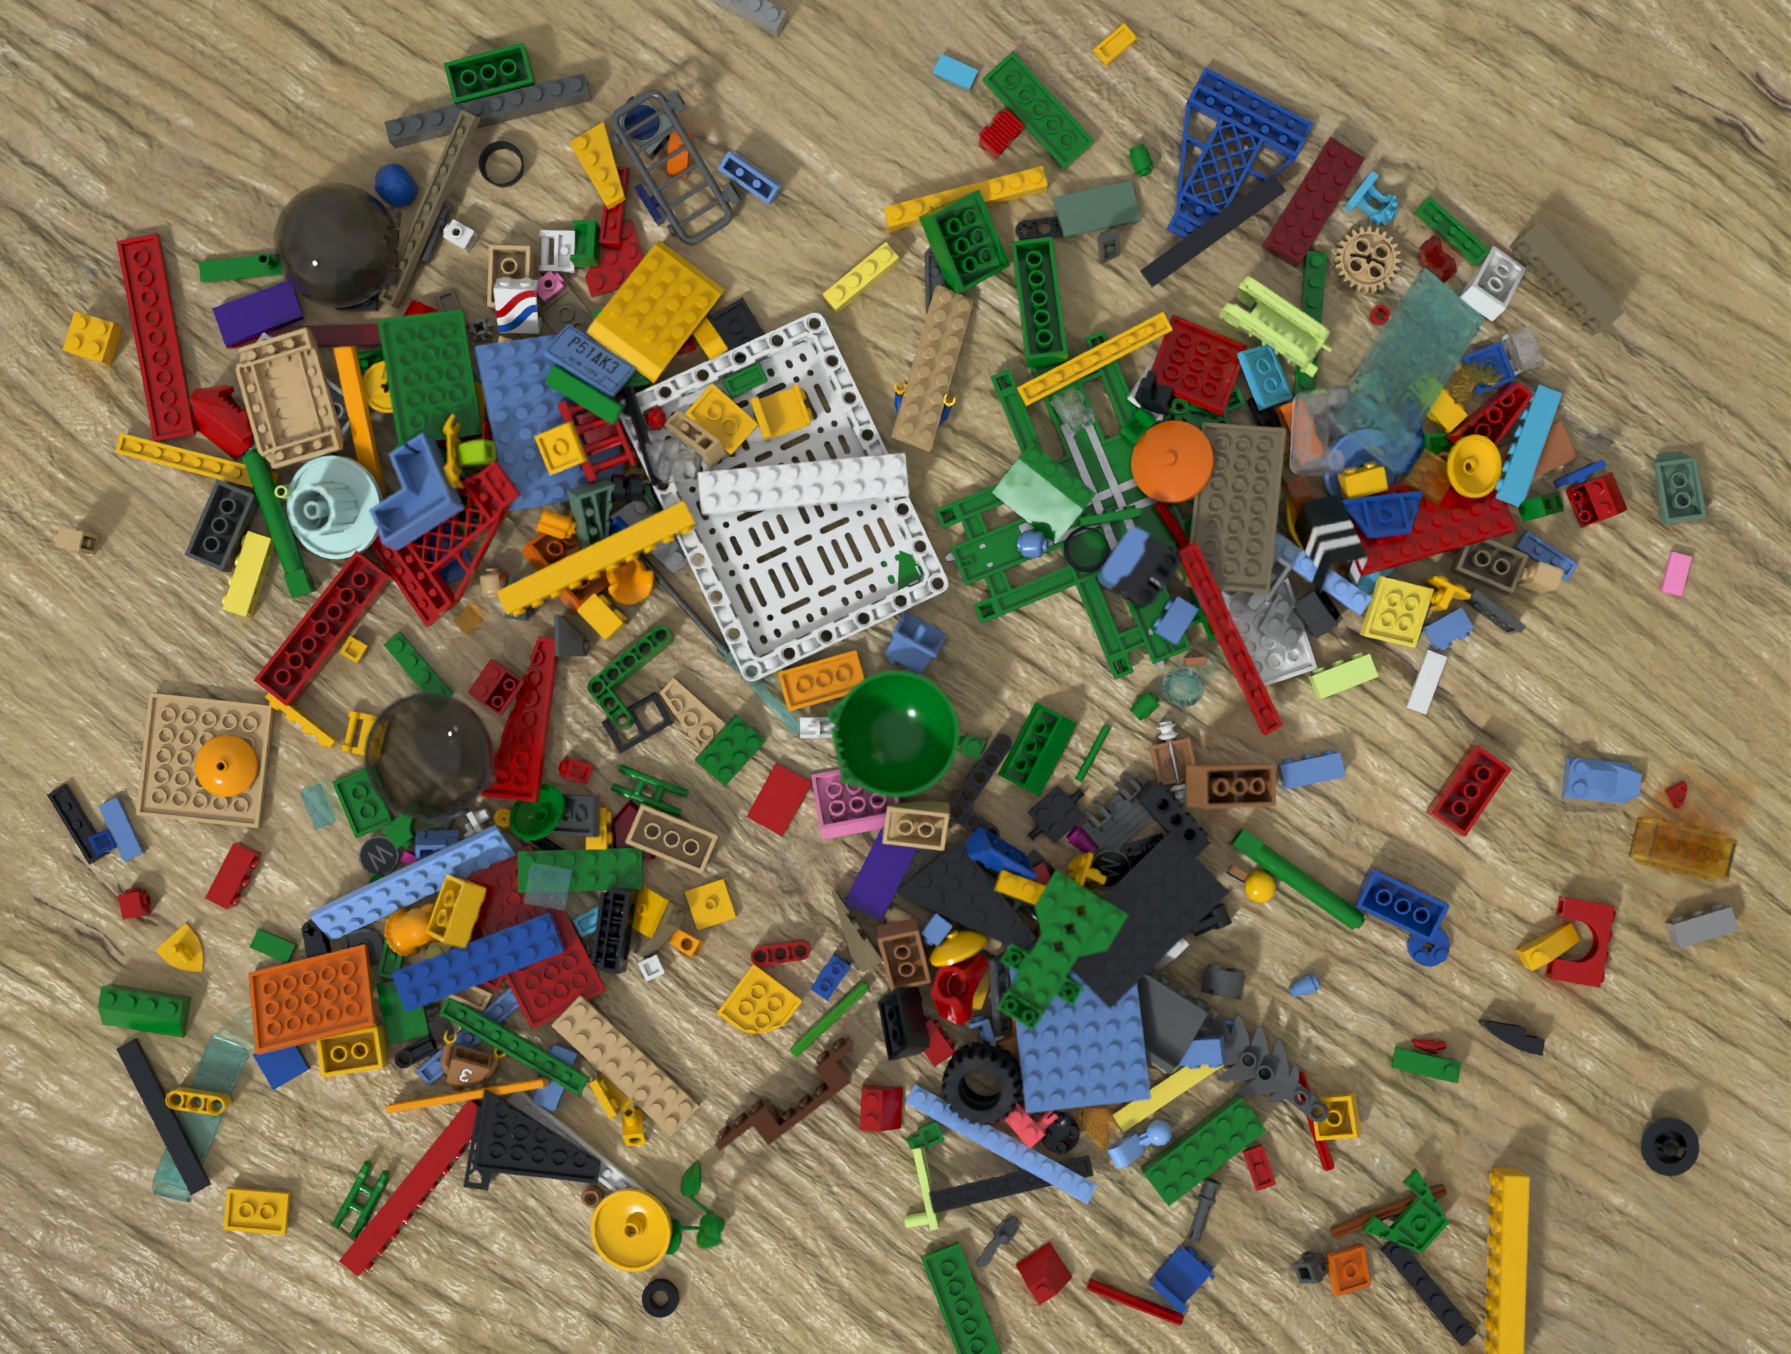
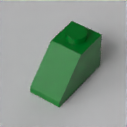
(1541, 506)

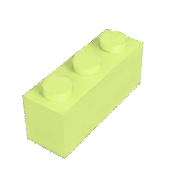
(1343, 675)

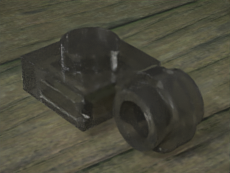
(439, 1024)

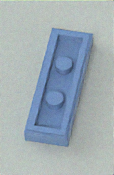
(1543, 552)
(121, 829)

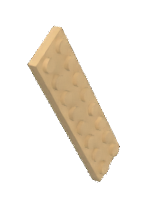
(932, 368)
(625, 1065)

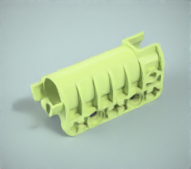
(1277, 324)

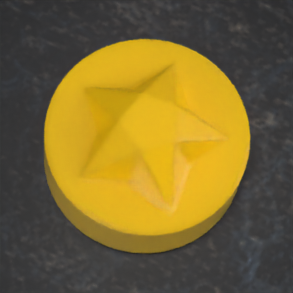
(502, 818)

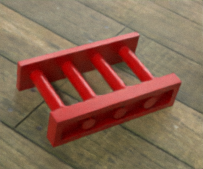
(592, 469)

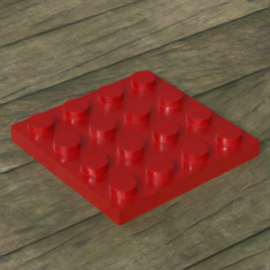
(1198, 364)

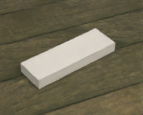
(1426, 682)

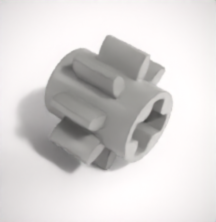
(481, 334)

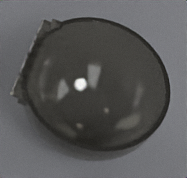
(337, 244)
(429, 756)

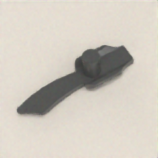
(1003, 1235)

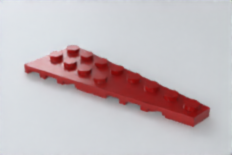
(524, 738)

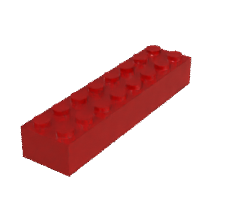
(324, 628)

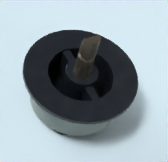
(1669, 1146)

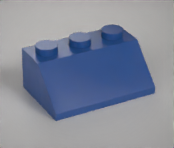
(998, 854)

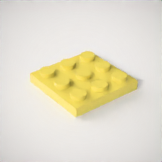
(1396, 611)

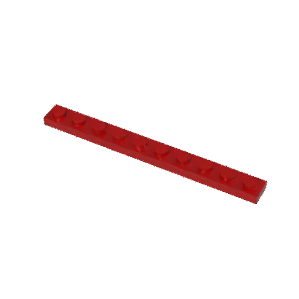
(1229, 638)

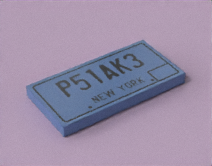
(589, 361)

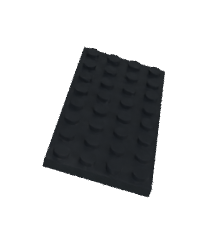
(1164, 901)

